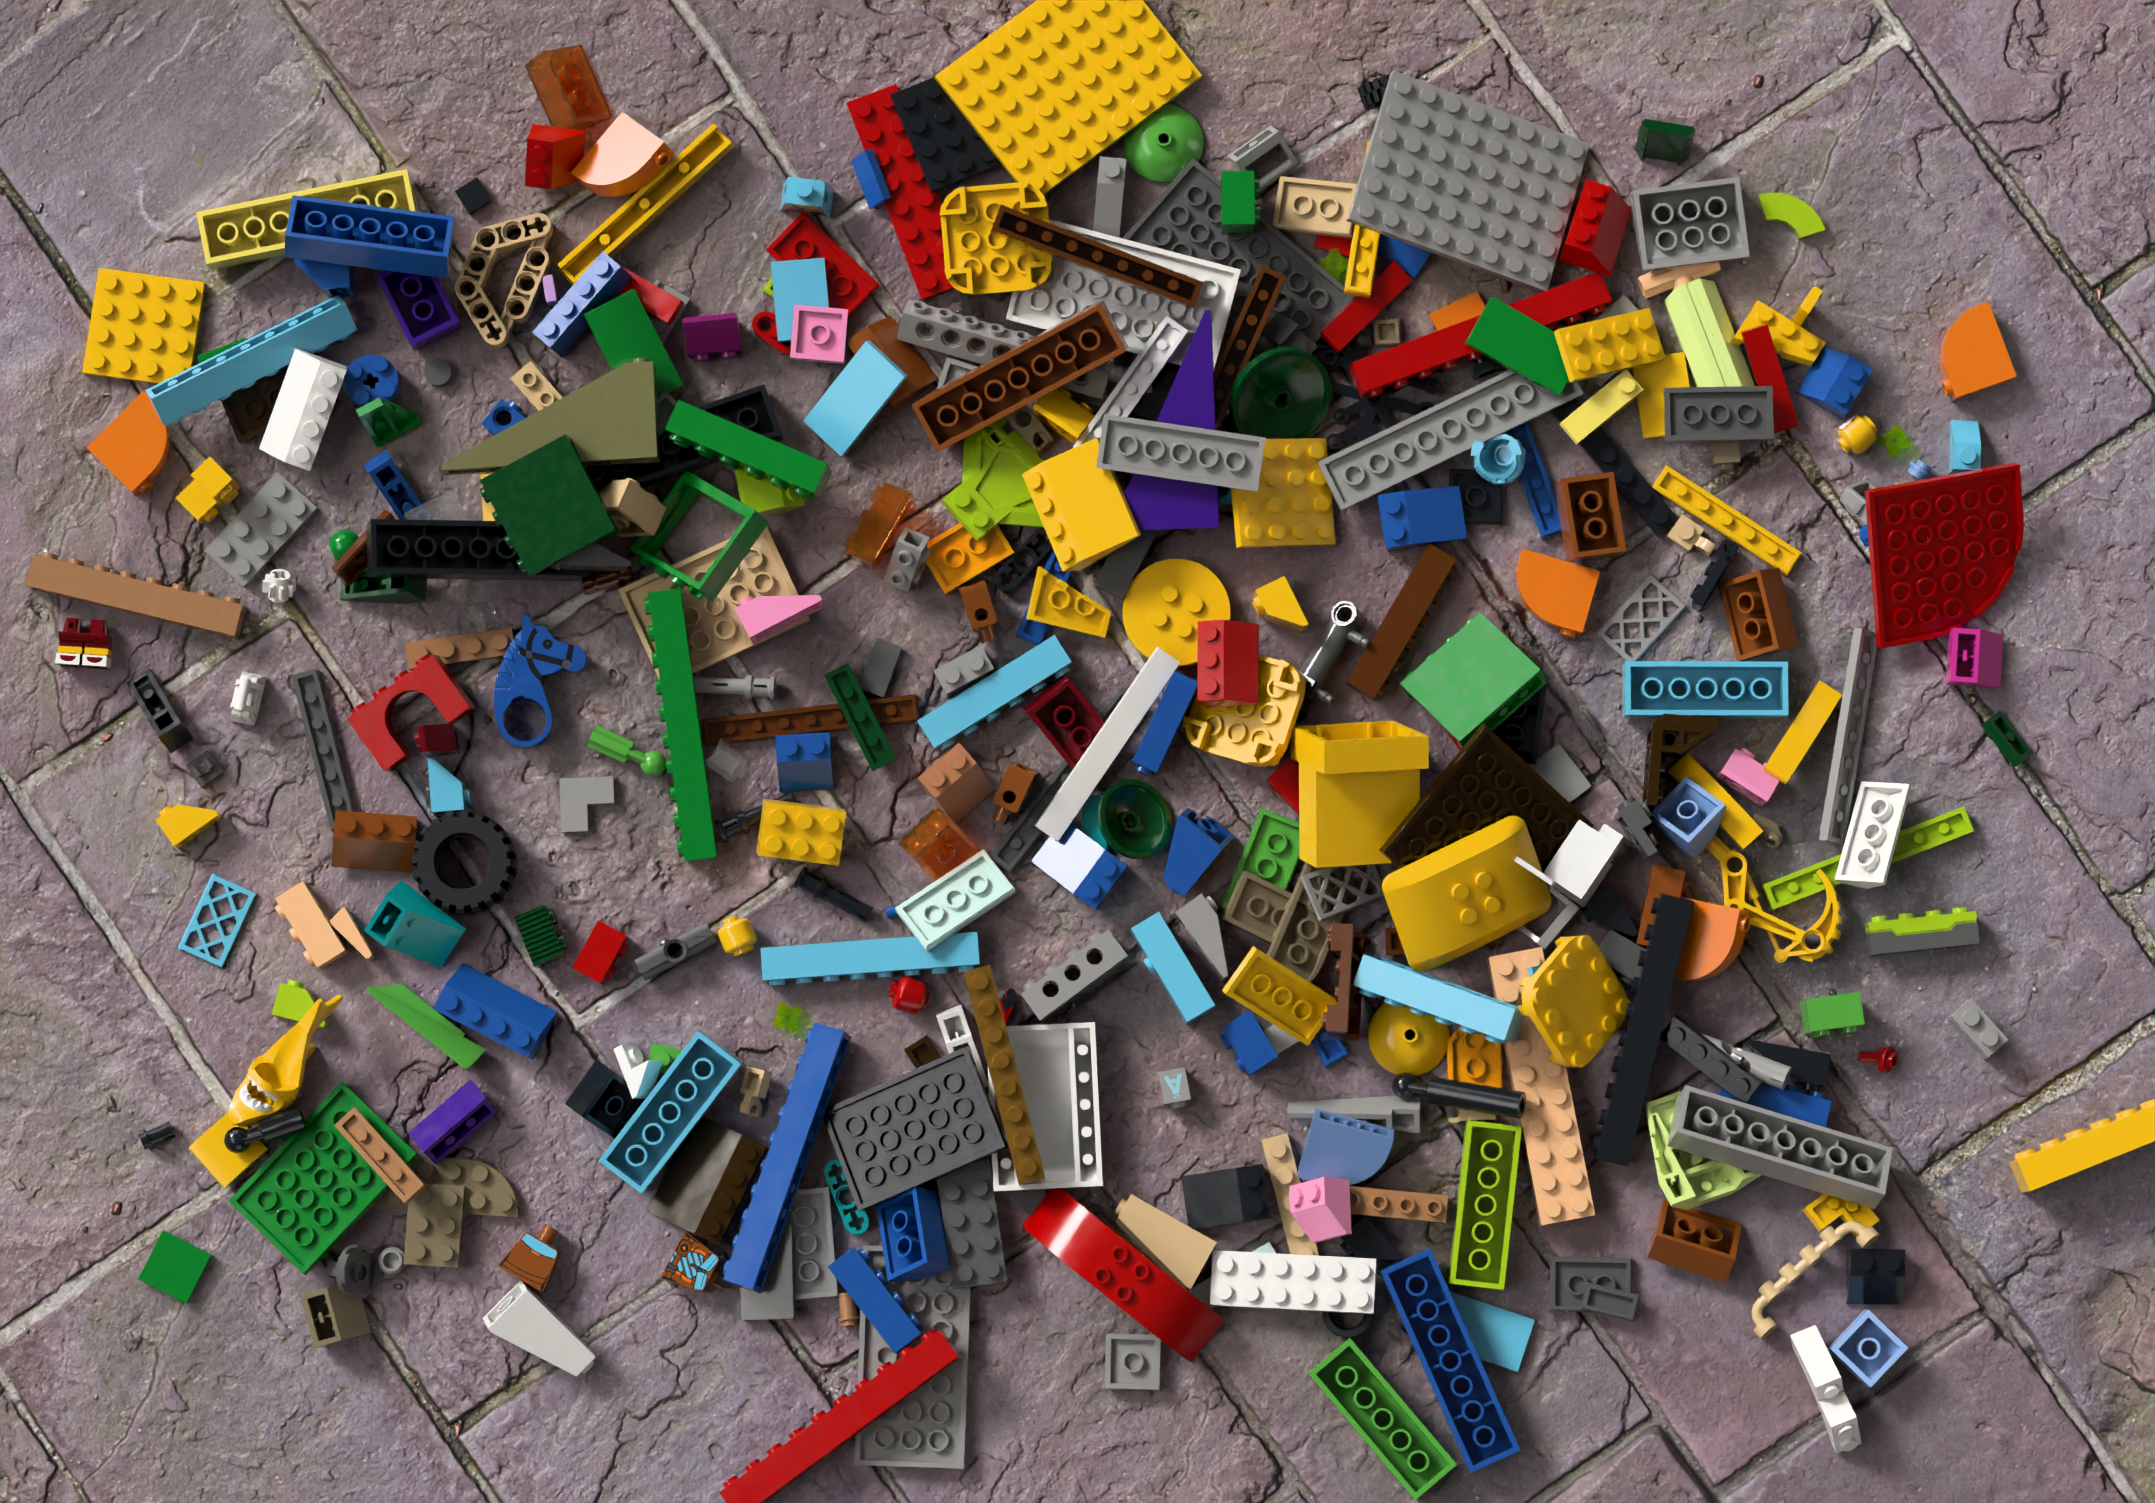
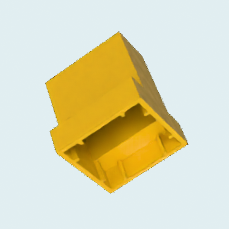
(1355, 788)

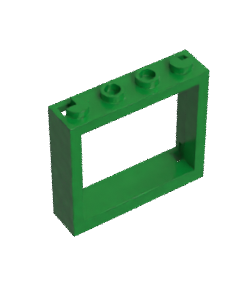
(730, 557)

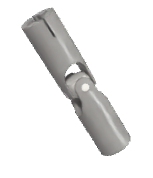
(1765, 1069)

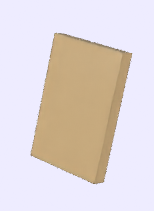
(1314, 207)

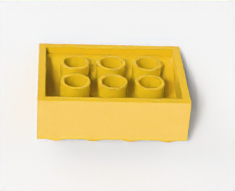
(1080, 506)

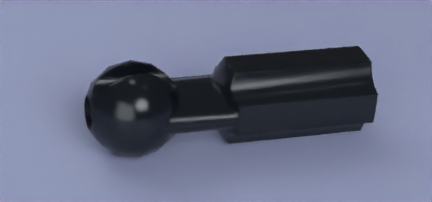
(269, 1129)

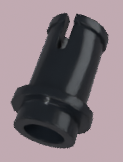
(156, 1135)

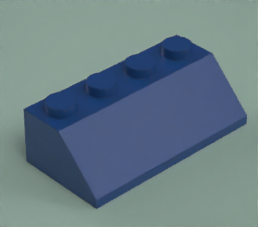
(495, 1011)

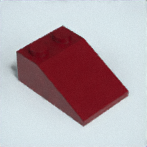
(1065, 719)

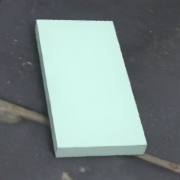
(955, 900)

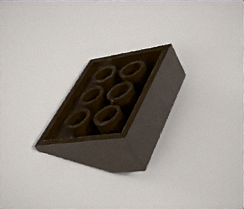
(708, 1180)

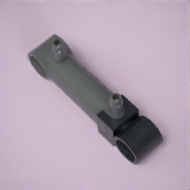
(1327, 652)

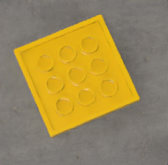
(142, 326)
(1291, 499)

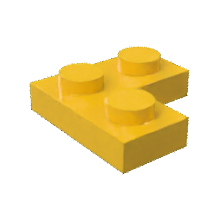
(1829, 1208)

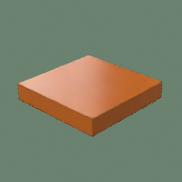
(1458, 311)

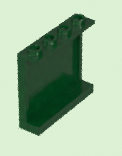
(547, 505)

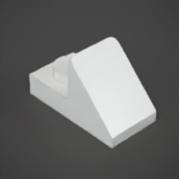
(638, 1075)

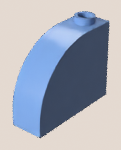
(1343, 1148)

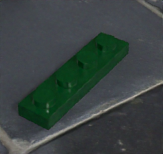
(860, 717)

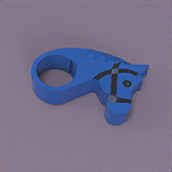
(528, 660)

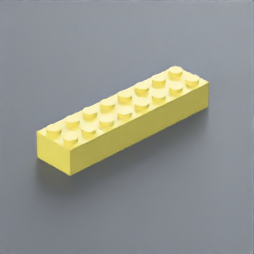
(258, 227)

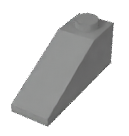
(1109, 195)

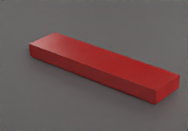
(1363, 310)
(1769, 373)

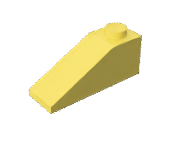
(1601, 406)

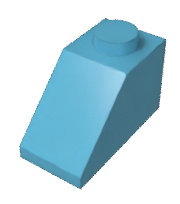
(1964, 446)
(446, 790)

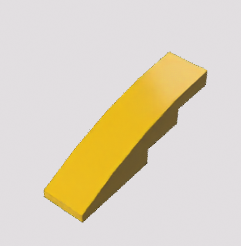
(1802, 732)
(1735, 819)

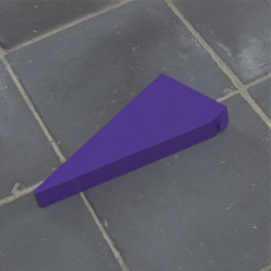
(1173, 503)

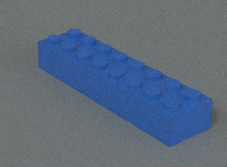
(1449, 1360)

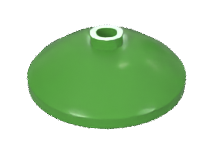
(1164, 161)

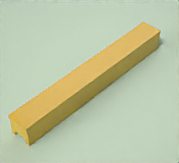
(648, 202)

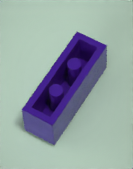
(453, 1122)

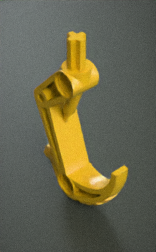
(1740, 882)

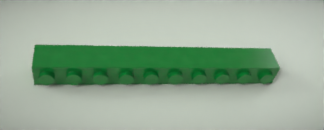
(682, 724)

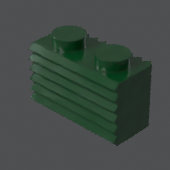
(541, 936)

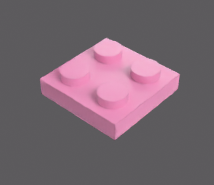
(818, 334)

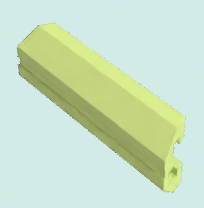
(1706, 335)

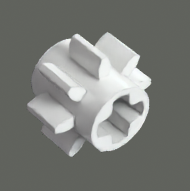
(279, 585)

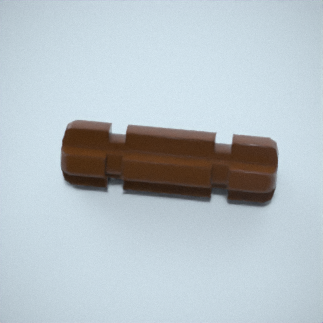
(607, 580)

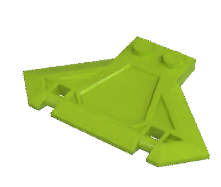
(993, 482)

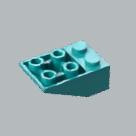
(414, 926)

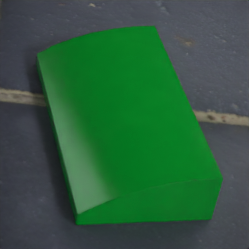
(628, 334)

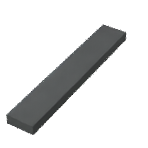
(322, 743)

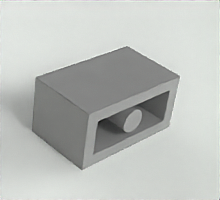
(964, 671)
(1977, 1029)

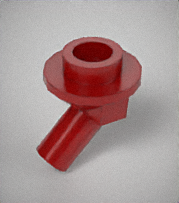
(1885, 1058)

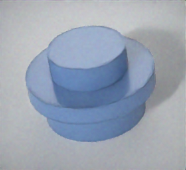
(1919, 470)

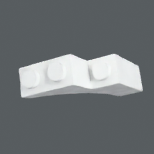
(1827, 1389)

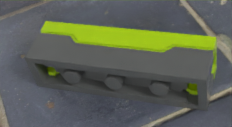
(1922, 933)

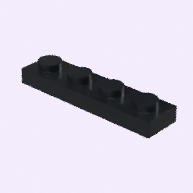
(1710, 1059)

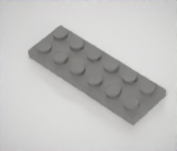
(1180, 452)

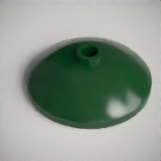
(1143, 811)

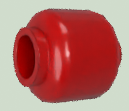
(909, 995)

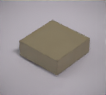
(1386, 332)

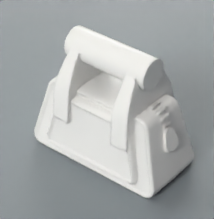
(247, 698)

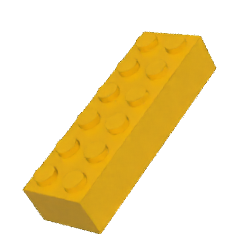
(2085, 1148)

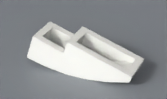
(958, 1035)

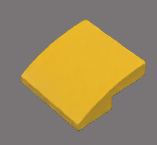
(218, 1160)

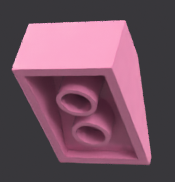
(772, 613)

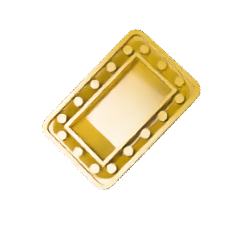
(1466, 894)

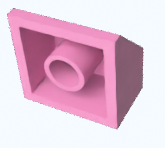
(1747, 777)
(1322, 1208)

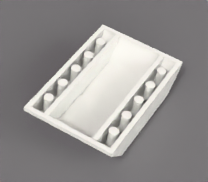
(1063, 1104)

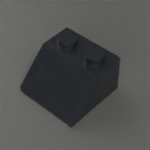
(604, 1099)
(1875, 1276)

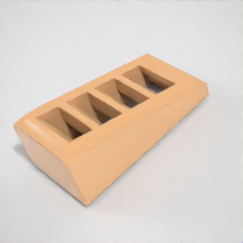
(347, 926)

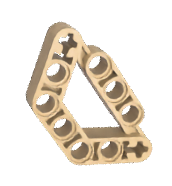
(477, 251)

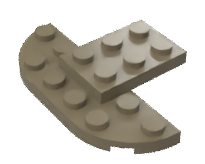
(1285, 919)
(438, 1210)

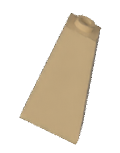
(1167, 1241)

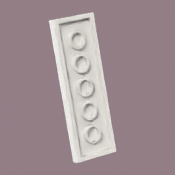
(1293, 1282)

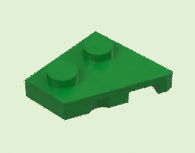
(387, 420)

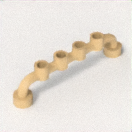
(1791, 1273)

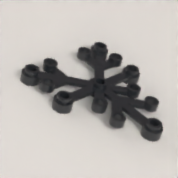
(1366, 428)

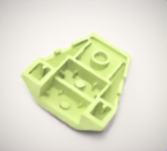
(1683, 1176)

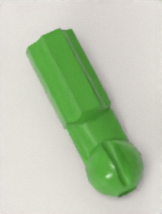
(622, 749)

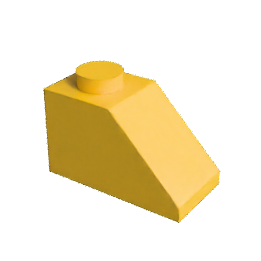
(185, 822)

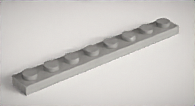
(1848, 737)

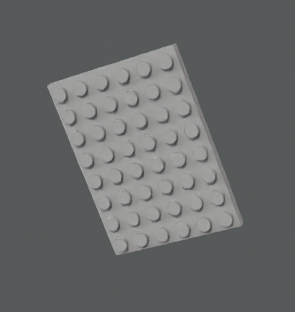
(1468, 182)

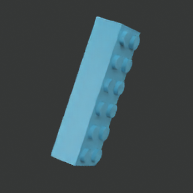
(1705, 689)
(1436, 996)
(671, 1111)

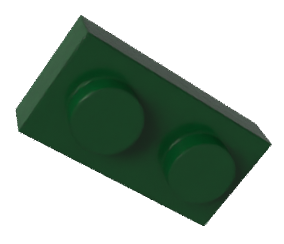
(2007, 739)

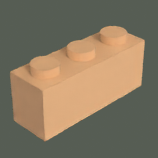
(310, 926)

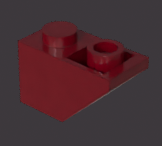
(437, 740)

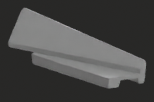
(1383, 1111)

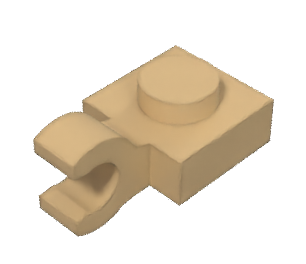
(1688, 534)
(754, 1087)
(1465, 1115)

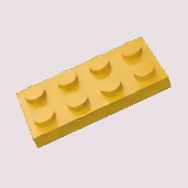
(1609, 345)
(1279, 995)

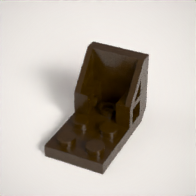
(1684, 734)

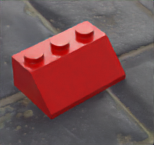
(1596, 229)
(1227, 663)

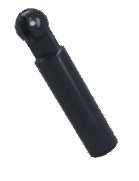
(1462, 1095)

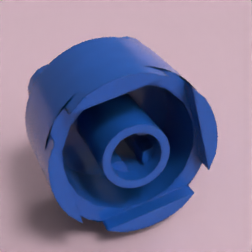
(368, 368)

